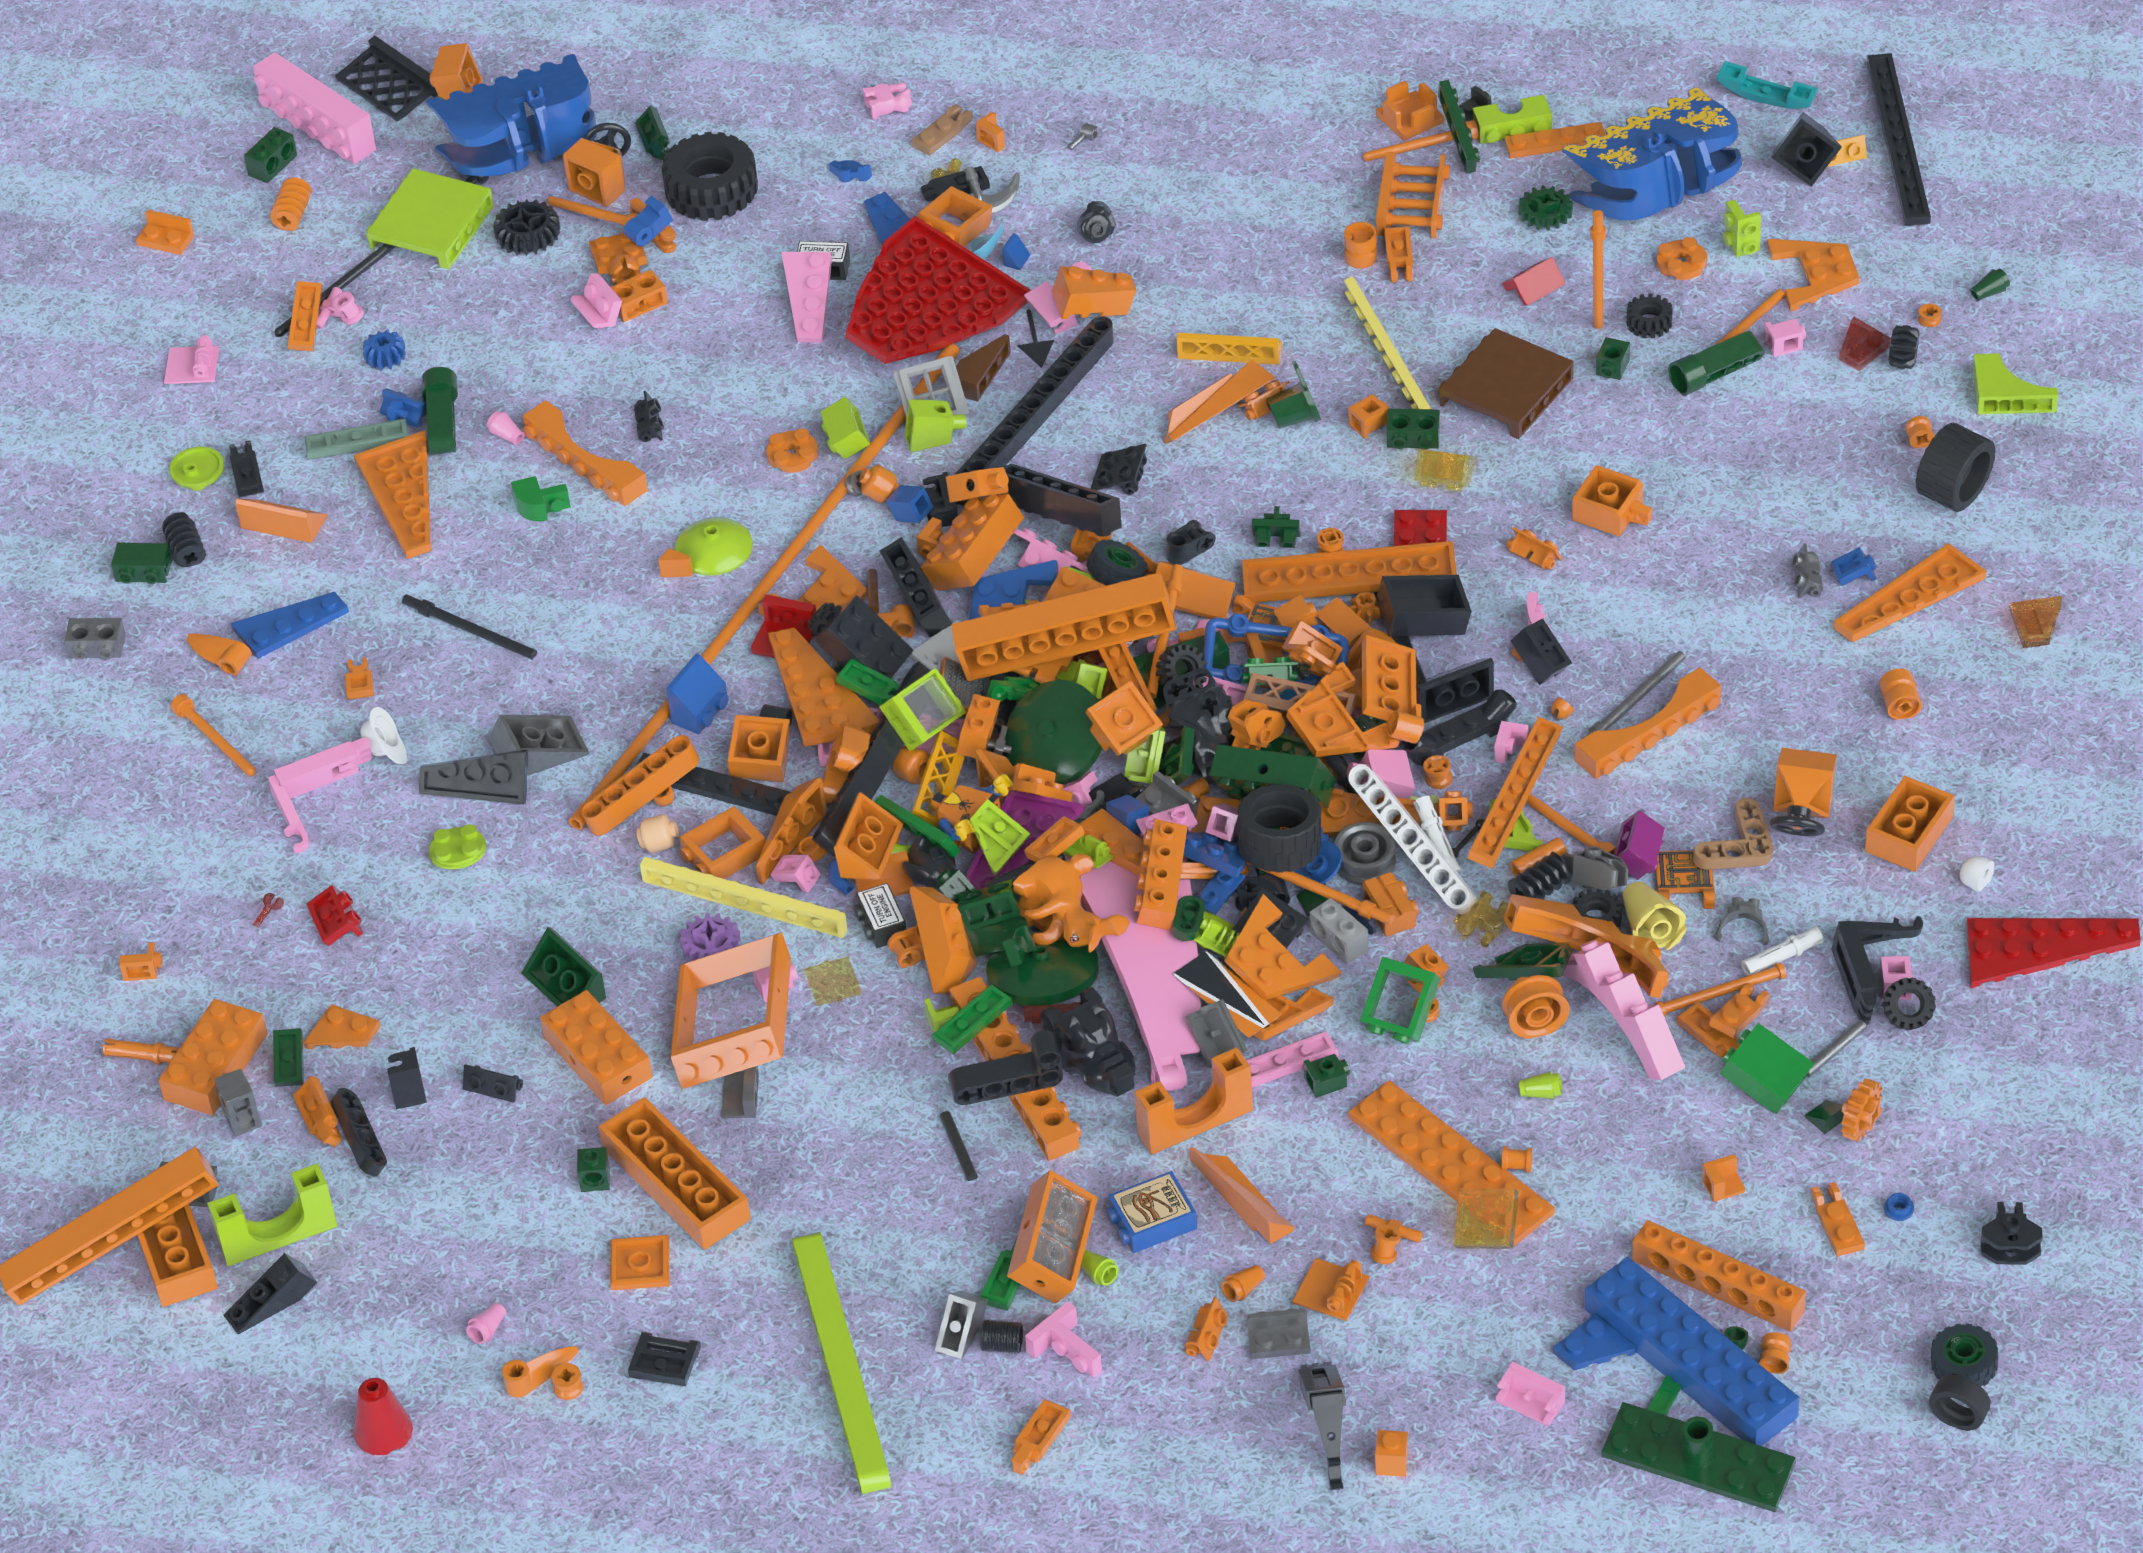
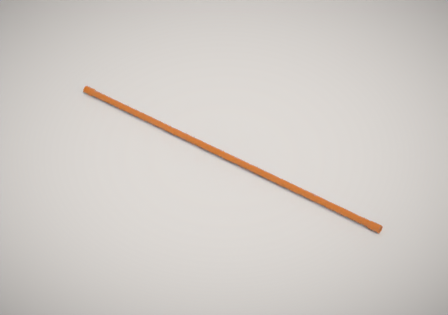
(763, 587)

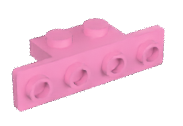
(1045, 551)

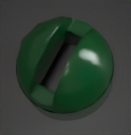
(1737, 1335)

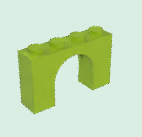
(307, 1216)

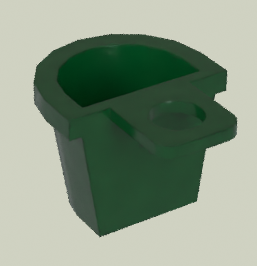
(1294, 403)

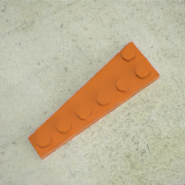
(1919, 587)

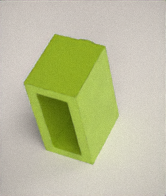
(845, 428)

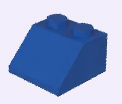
(696, 695)

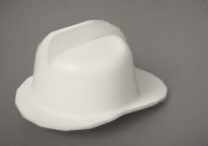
(384, 736)

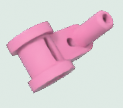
(339, 305)

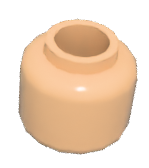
(657, 833)

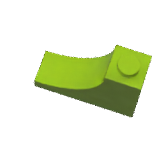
(2004, 393)

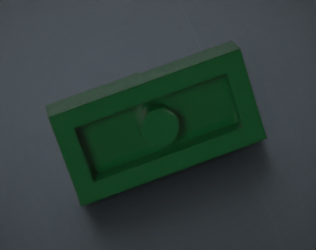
(288, 1057)

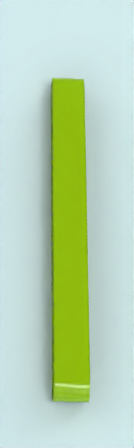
(841, 1363)

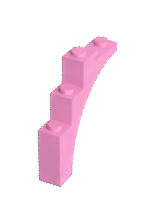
(1621, 995)

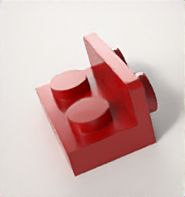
(334, 915)

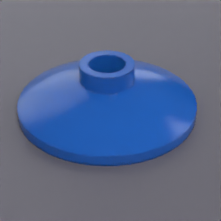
(1324, 865)

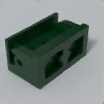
(141, 562)

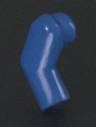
(834, 878)

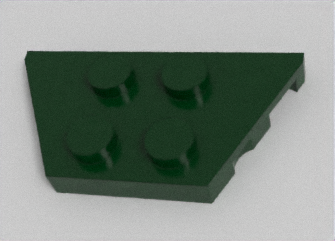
(1528, 961)

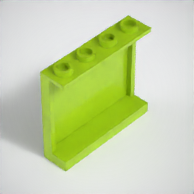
(432, 216)

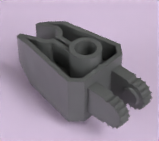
(1596, 868)

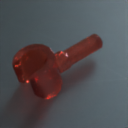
(268, 907)

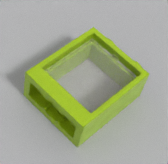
(922, 709)

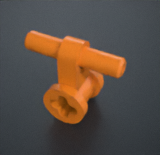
(1388, 1236)

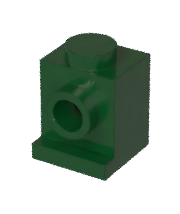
(1326, 1075)

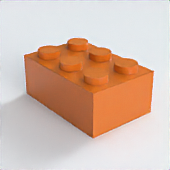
(1909, 823)

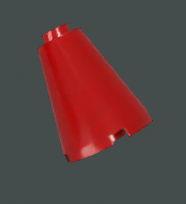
(380, 1419)

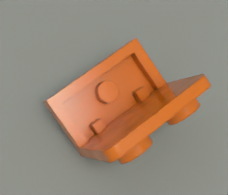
(1312, 648)

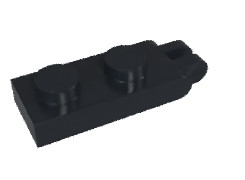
(957, 180)

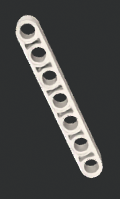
(1404, 830)

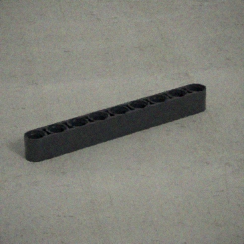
(868, 774)

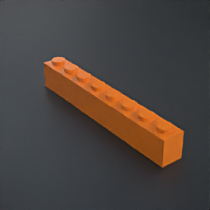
(107, 1226)

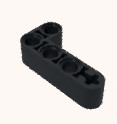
(1009, 1074)

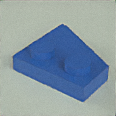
(1592, 1343)

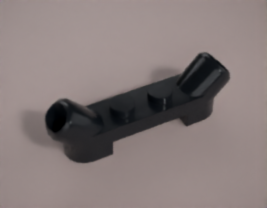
(1463, 728)

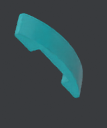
(1759, 90)

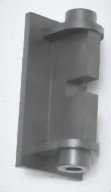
(1807, 572)

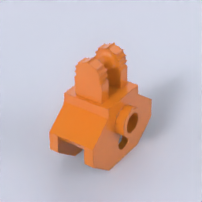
(1254, 728)

